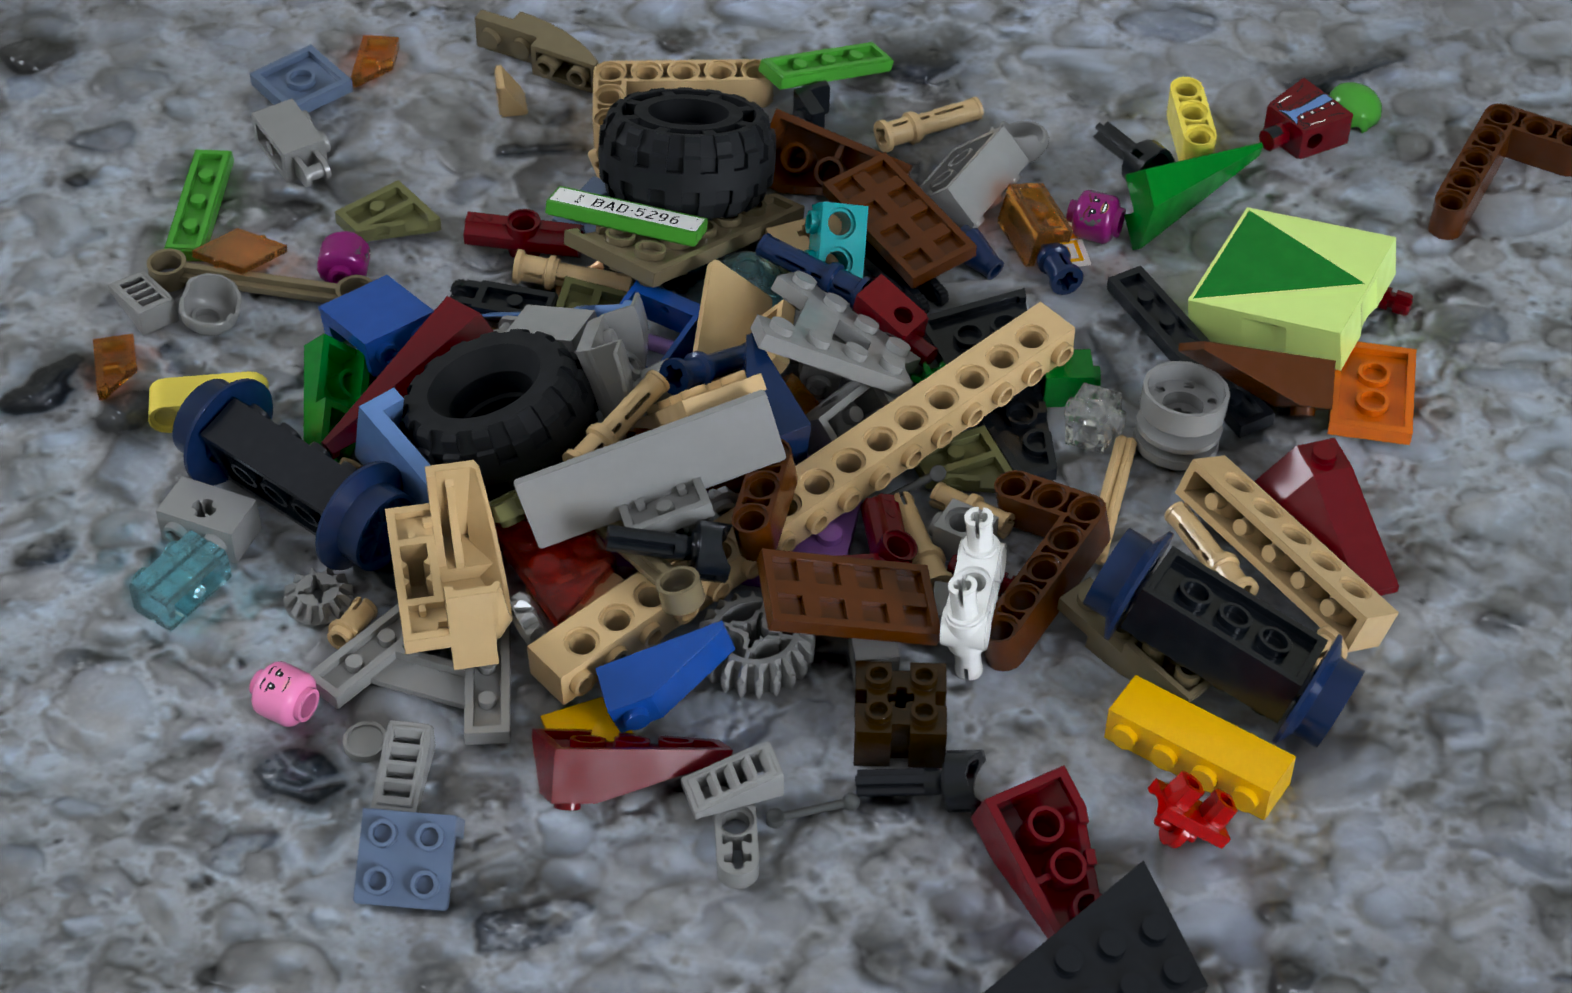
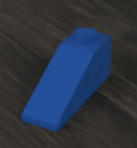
(659, 677)

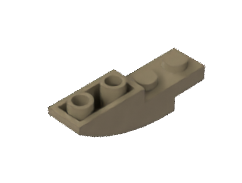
(533, 40)
(1125, 652)

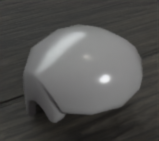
(1029, 136)
(210, 304)

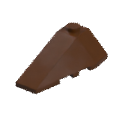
(813, 155)
(1273, 376)

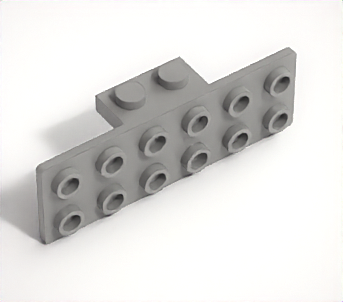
(653, 477)

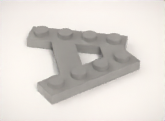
(868, 352)
(380, 659)

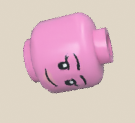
(284, 694)

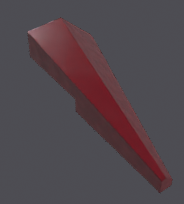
(444, 328)

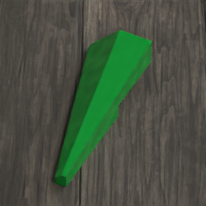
(1171, 190)
(332, 384)

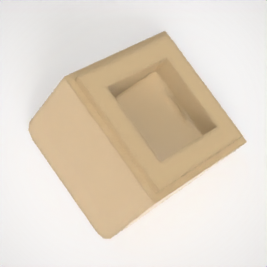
(509, 94)

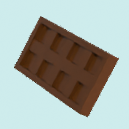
(902, 220)
(848, 597)

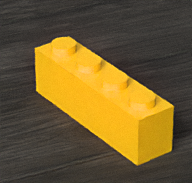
(1190, 739)

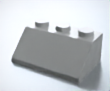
(975, 176)

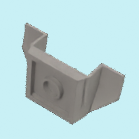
(605, 355)

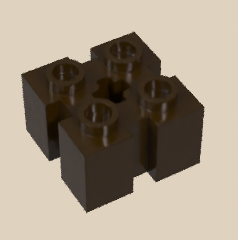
(900, 714)

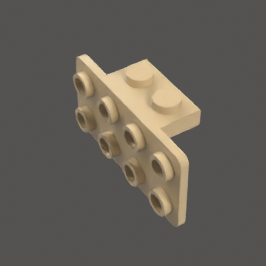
(729, 310)

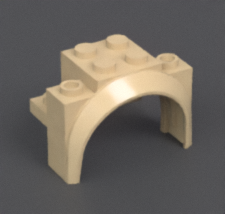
(450, 568)

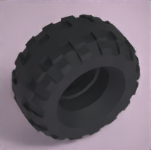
(688, 151)
(503, 402)

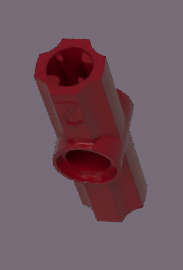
(517, 231)
(886, 529)

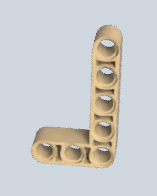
(730, 76)

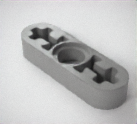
(745, 841)

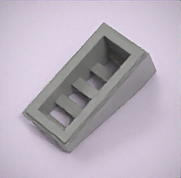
(145, 302)
(404, 741)
(754, 790)

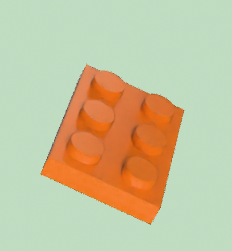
(1375, 394)

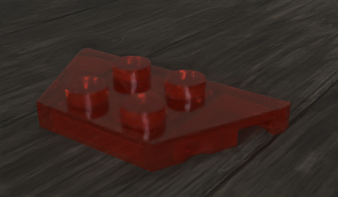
(559, 573)

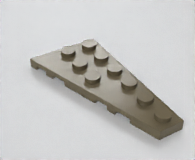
(658, 261)

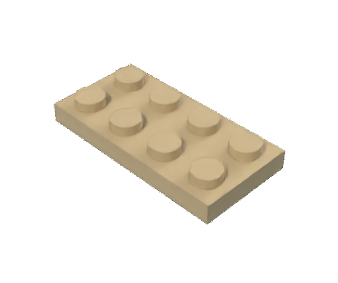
(701, 398)

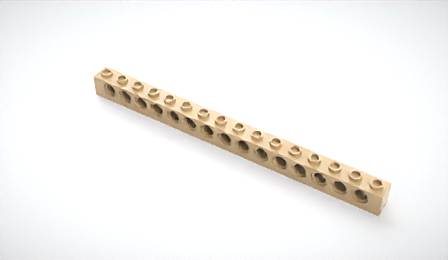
(827, 486)

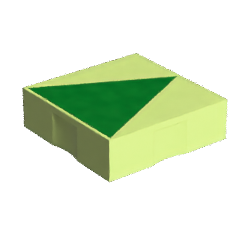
(1293, 286)

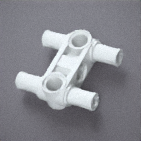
(973, 593)

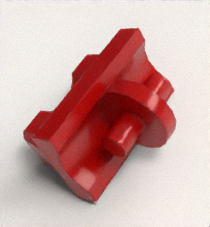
(1185, 817)

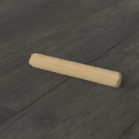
(1115, 483)

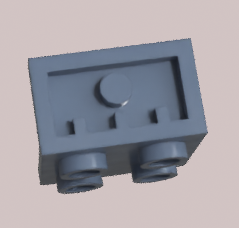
(406, 859)

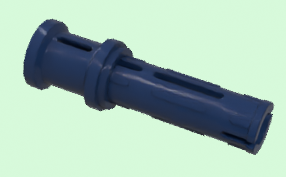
(1056, 263)
(829, 277)
(701, 368)

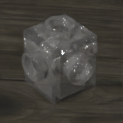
(1094, 418)

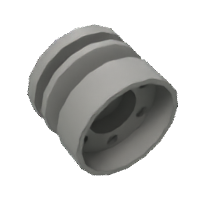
(1180, 414)

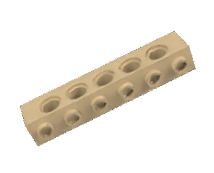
(1286, 552)

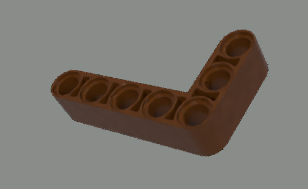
(1498, 134)
(761, 502)
(1074, 537)

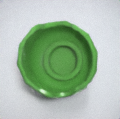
(1361, 102)

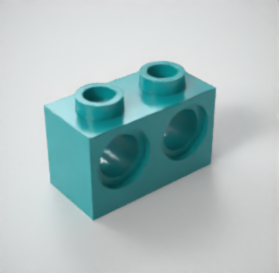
(848, 244)

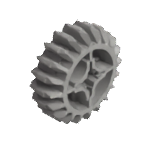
(761, 657)

